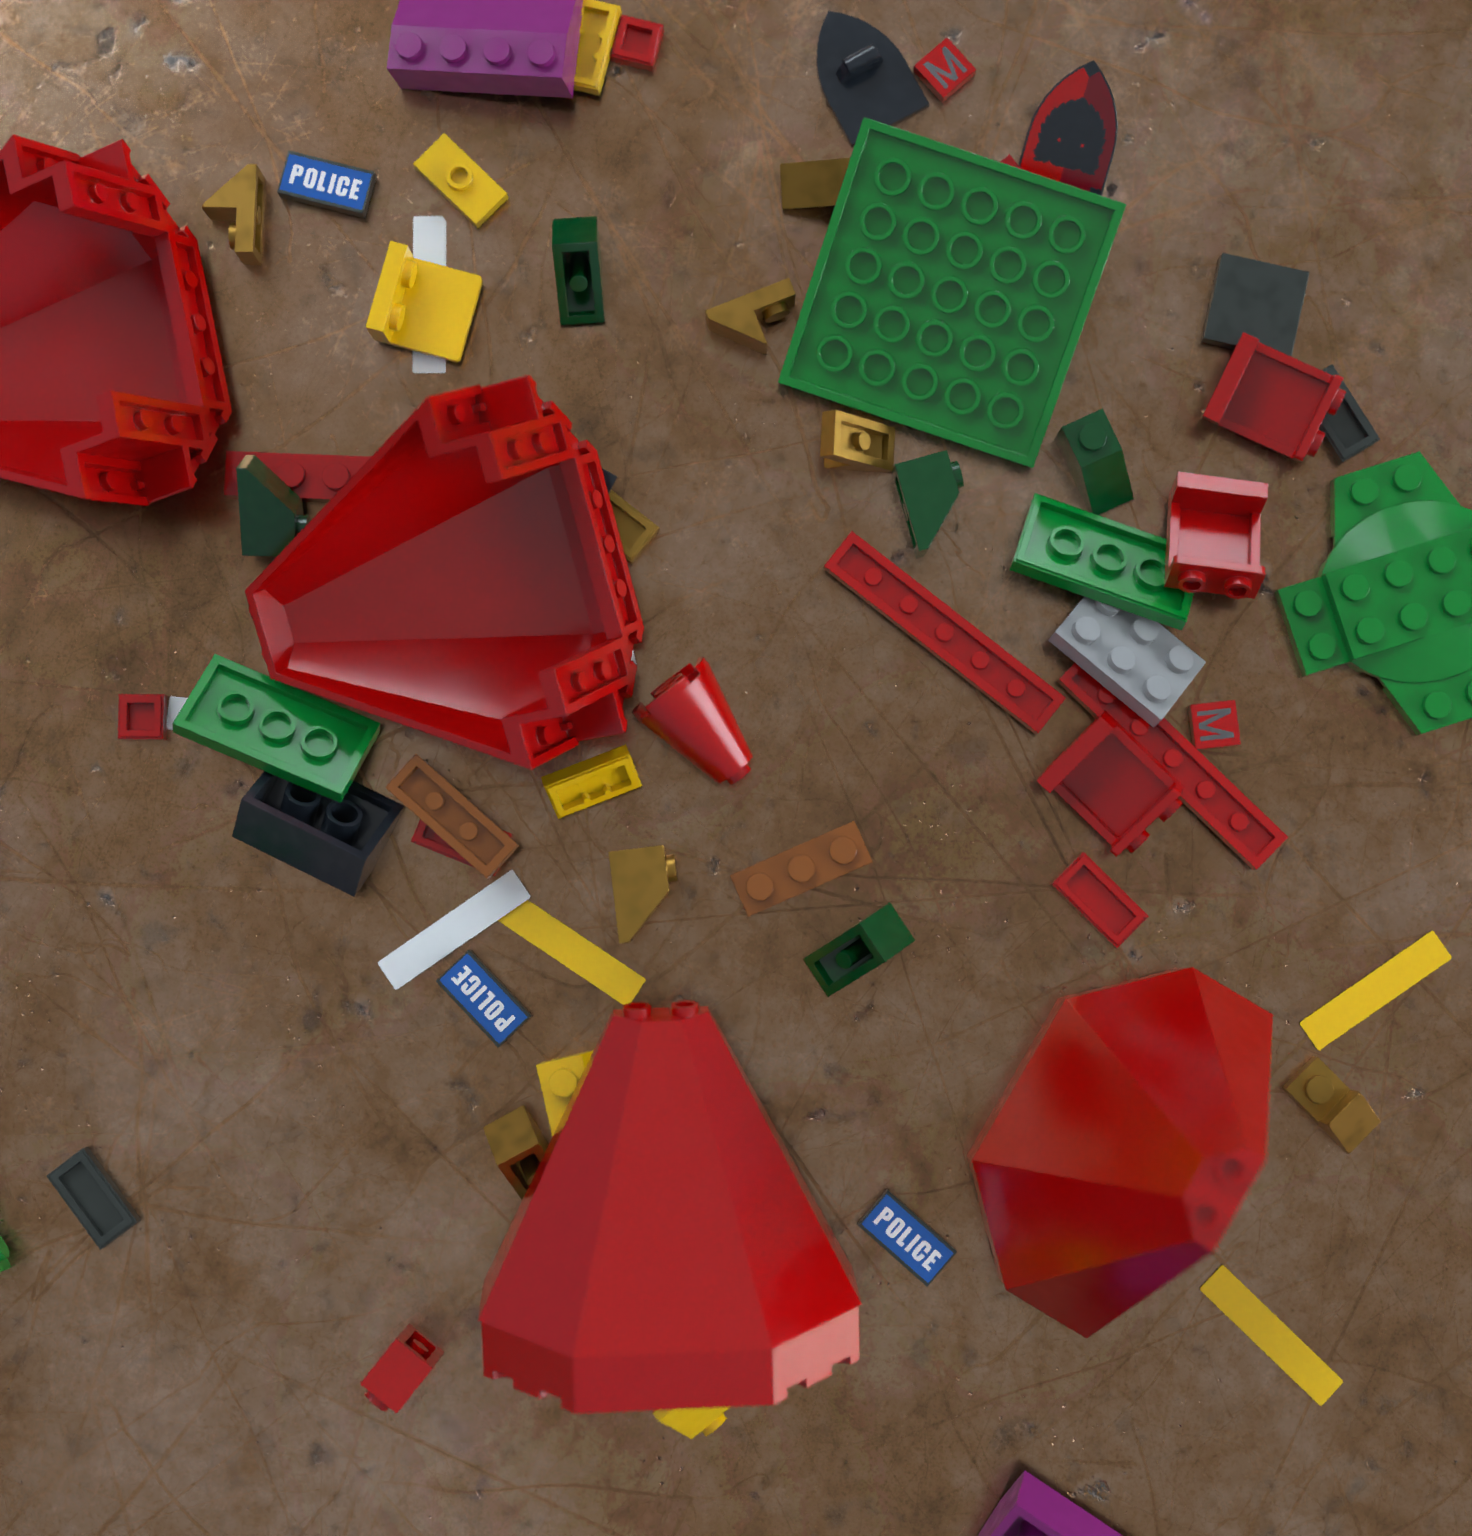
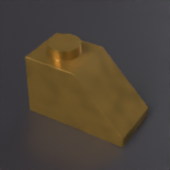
(639, 886)
(517, 1147)

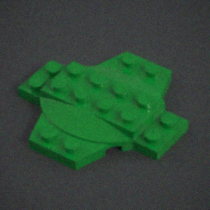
(1393, 592)

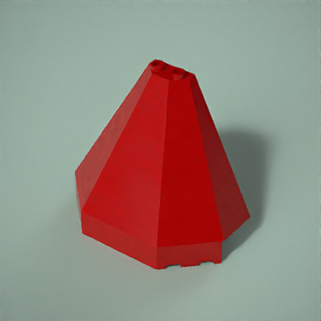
(101, 330)
(464, 583)
(1124, 1143)
(667, 1239)

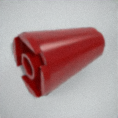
(698, 723)

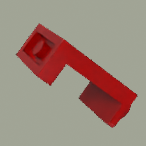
(1274, 399)
(1214, 535)
(1113, 784)

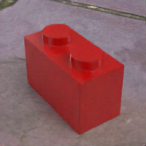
(401, 1369)

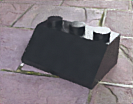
(316, 833)

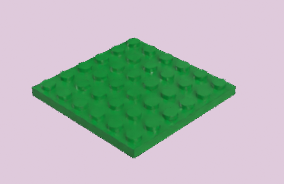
(950, 292)

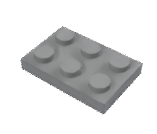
(1128, 656)

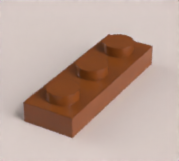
(452, 816)
(801, 868)

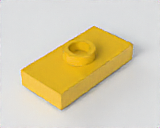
(595, 44)
(460, 180)
(591, 781)

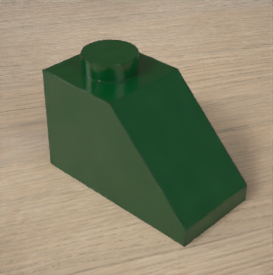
(578, 270)
(1096, 462)
(926, 495)
(267, 509)
(859, 949)

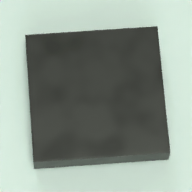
(1255, 300)

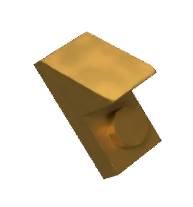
(242, 201)
(740, 316)
(856, 443)
(1332, 1104)

